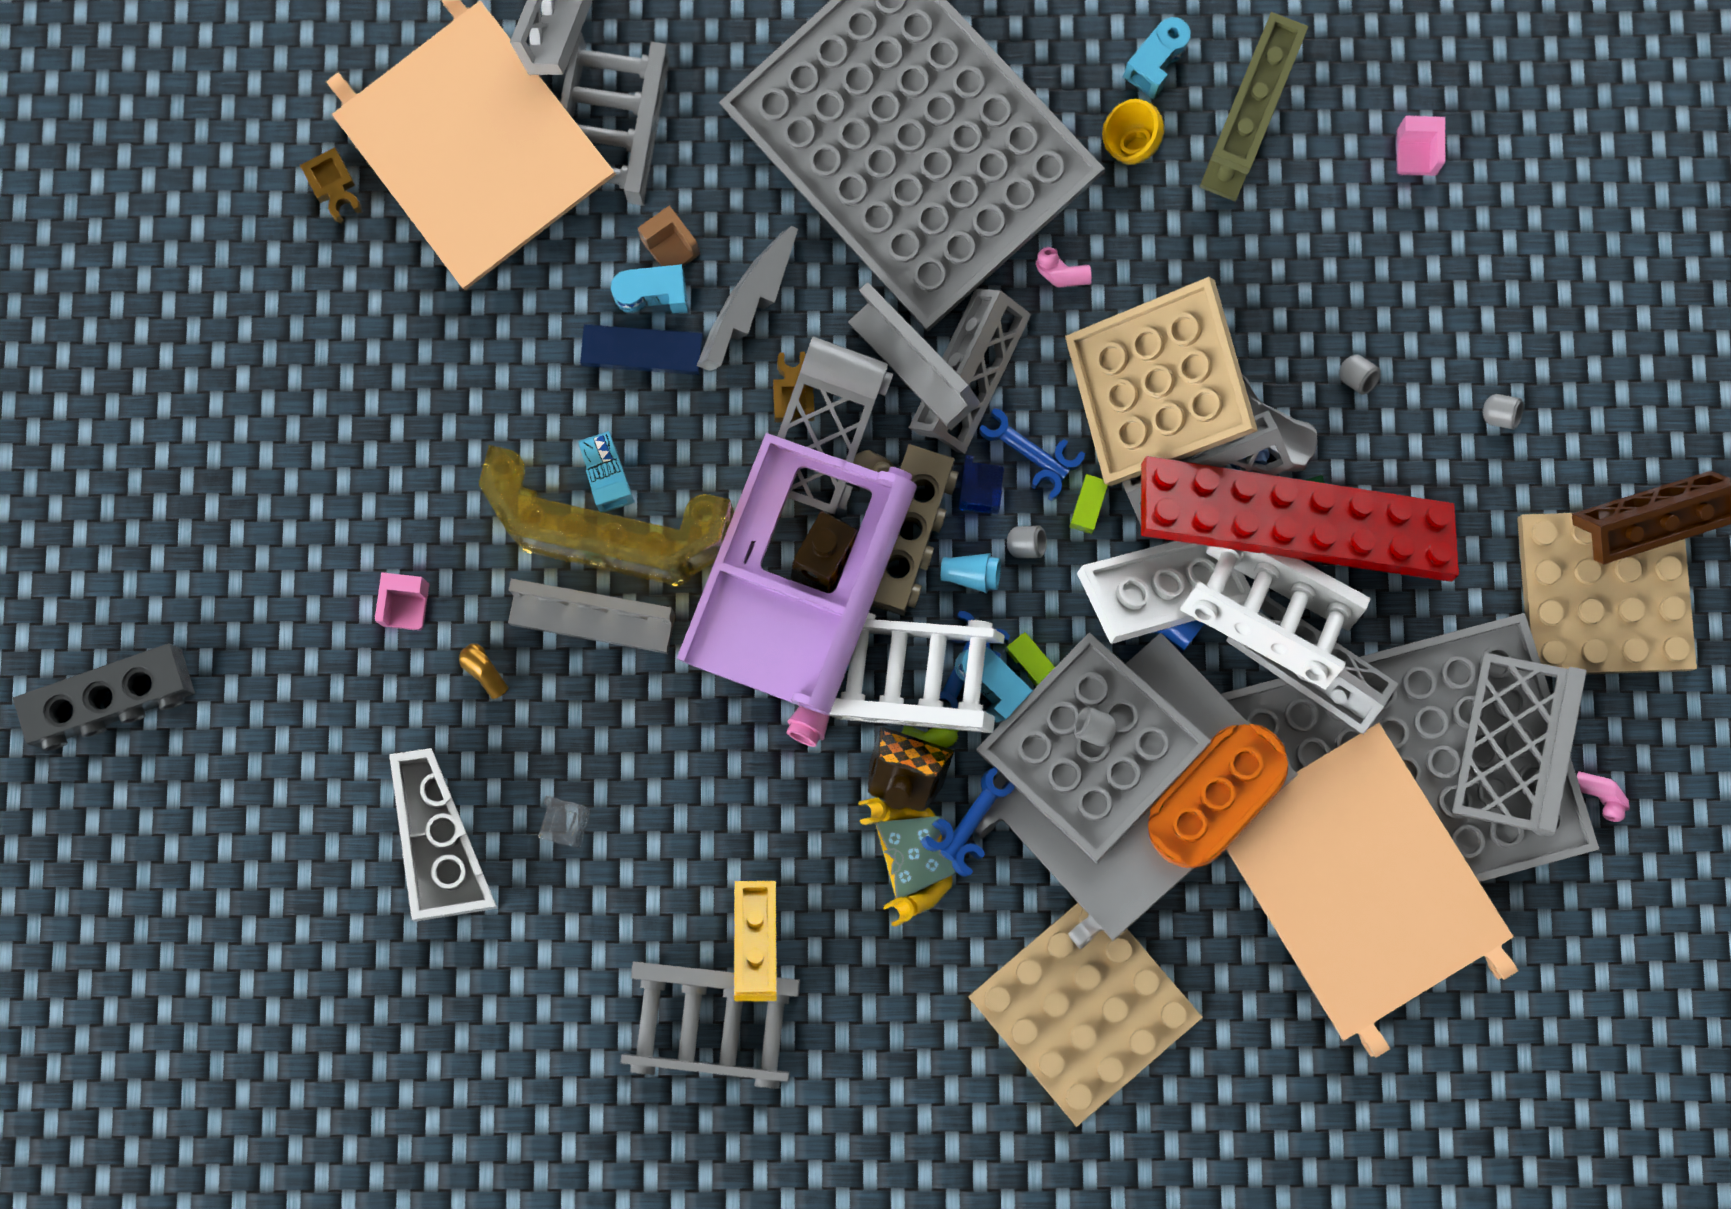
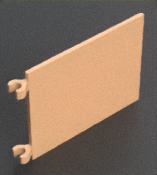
(471, 144)
(1367, 886)

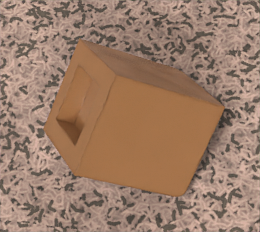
(668, 239)

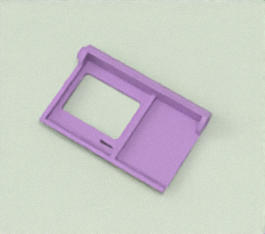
(772, 628)

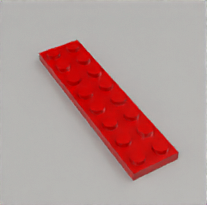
(1298, 519)

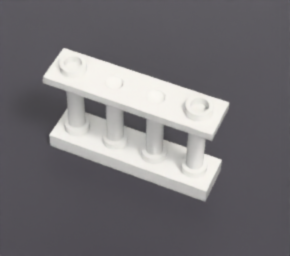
(1305, 589)
(929, 710)

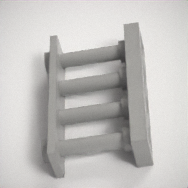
(644, 104)
(694, 985)

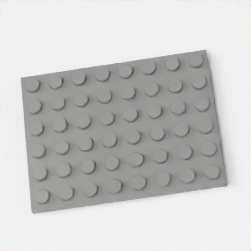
(912, 144)
(1429, 729)

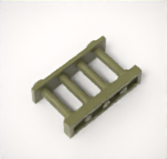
(1253, 106)

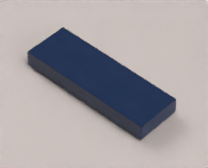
(641, 349)

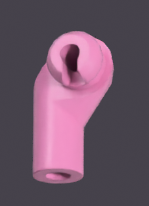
(1058, 273)
(1608, 792)

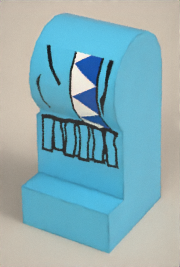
(1162, 46)
(650, 287)
(605, 473)
(998, 684)

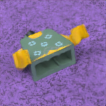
(915, 873)

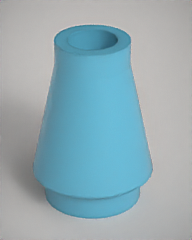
(972, 571)

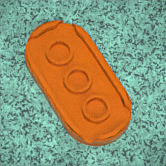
(1218, 795)

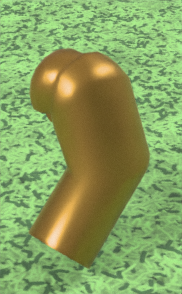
(476, 663)

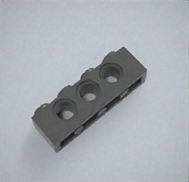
(41, 708)

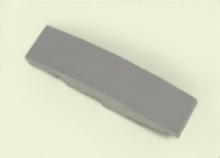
(755, 289)

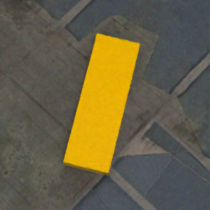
(755, 941)

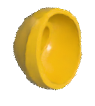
(1133, 131)

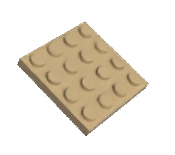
(1161, 381)
(1609, 615)
(1084, 1014)

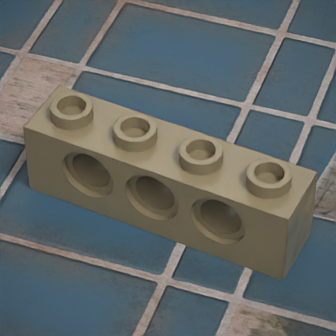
(937, 473)

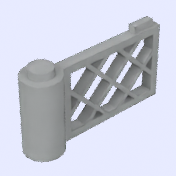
(844, 375)

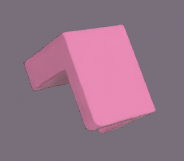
(1421, 145)
(402, 601)

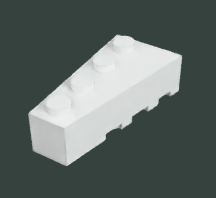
(436, 850)

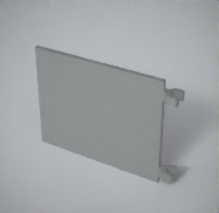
(1132, 872)

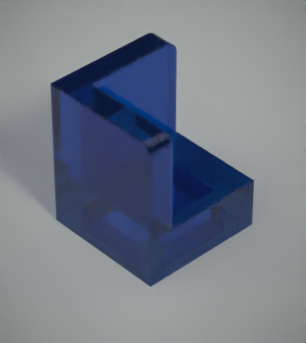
(981, 487)

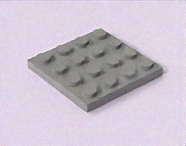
(1086, 787)

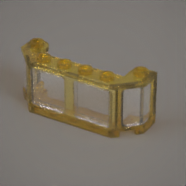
(603, 538)

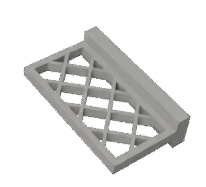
(1555, 752)

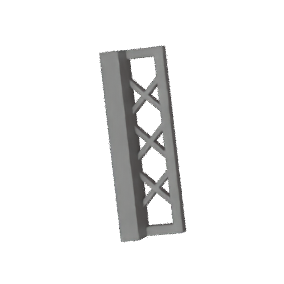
(550, 36)
(965, 355)
(913, 359)
(1232, 453)
(591, 616)
(1348, 694)

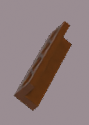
(1657, 516)

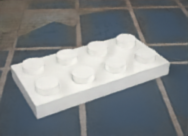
(1147, 587)

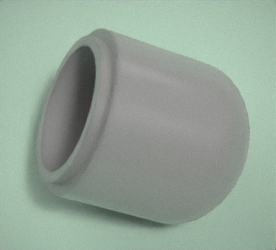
(1359, 374)
(1503, 411)
(1027, 542)
(1095, 727)

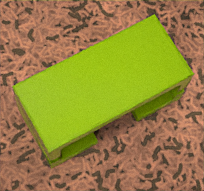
(1088, 504)
(1030, 657)

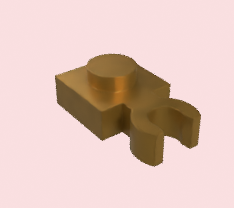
(330, 181)
(784, 388)

